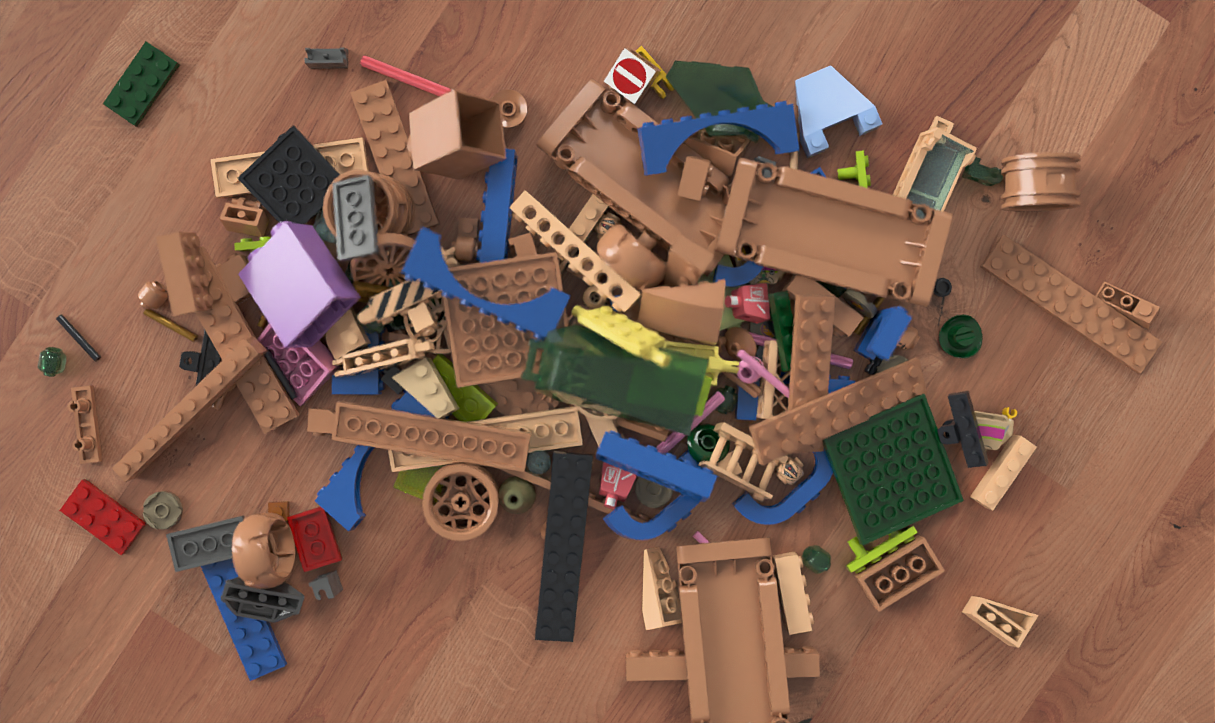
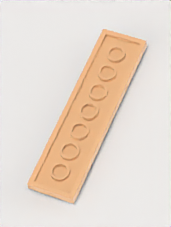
(342, 155)

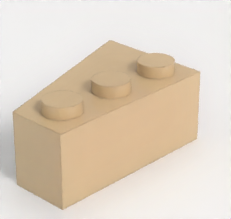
(428, 387)

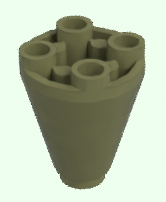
(522, 490)

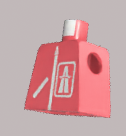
(750, 303)
(615, 484)

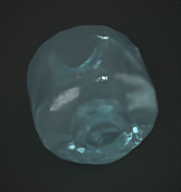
(540, 466)

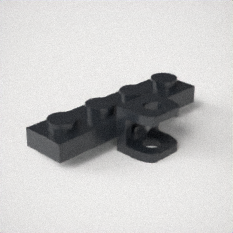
(203, 361)
(964, 429)

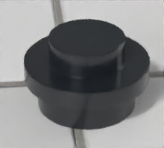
(942, 287)

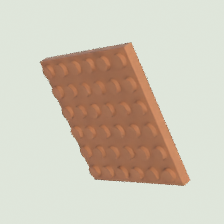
(482, 345)

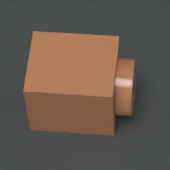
(456, 135)

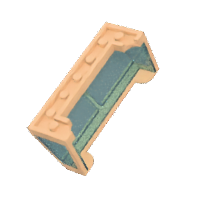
(934, 169)

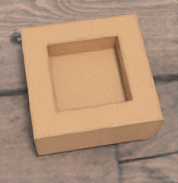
(942, 124)

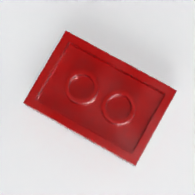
(314, 538)

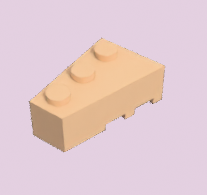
(1002, 621)

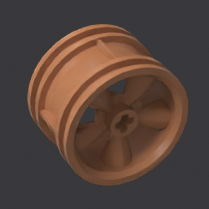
(395, 199)

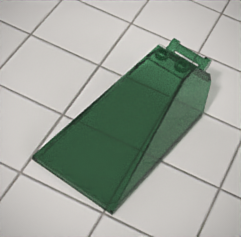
(605, 377)

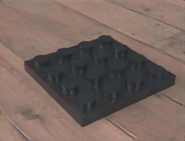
(290, 178)

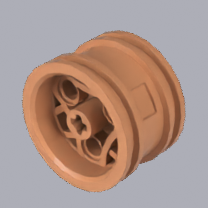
(1040, 182)
(461, 510)

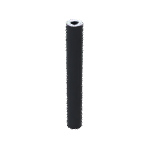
(78, 338)
(280, 374)

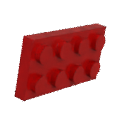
(102, 516)

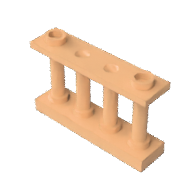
(741, 442)

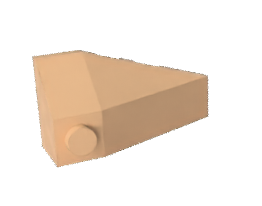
(346, 335)
(660, 596)

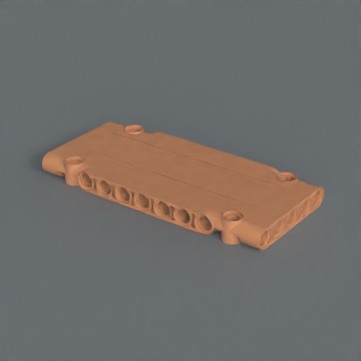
(609, 164)
(834, 232)
(732, 633)

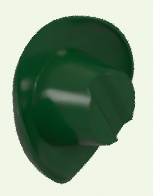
(961, 336)
(703, 442)

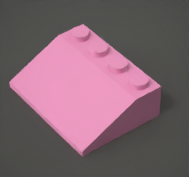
(303, 366)

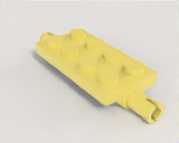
(624, 332)
(715, 364)

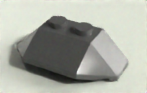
(261, 604)

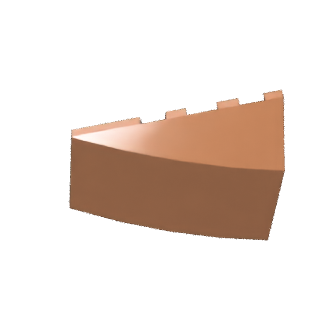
(685, 311)

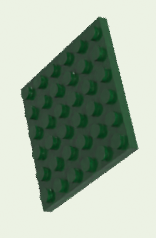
(892, 469)

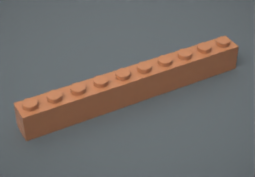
(190, 409)
(672, 664)

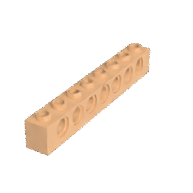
(526, 204)

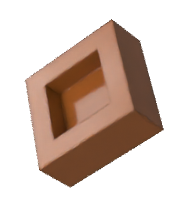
(280, 508)

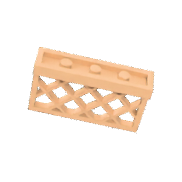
(767, 395)

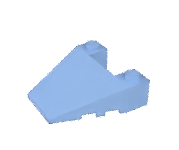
(827, 100)

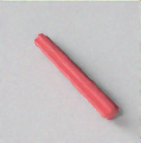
(404, 76)

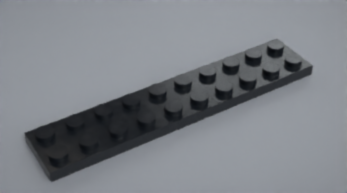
(563, 546)

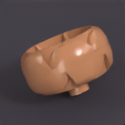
(632, 257)
(263, 550)

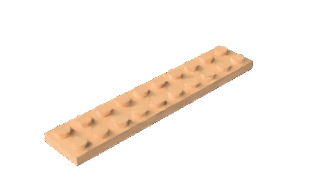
(548, 431)

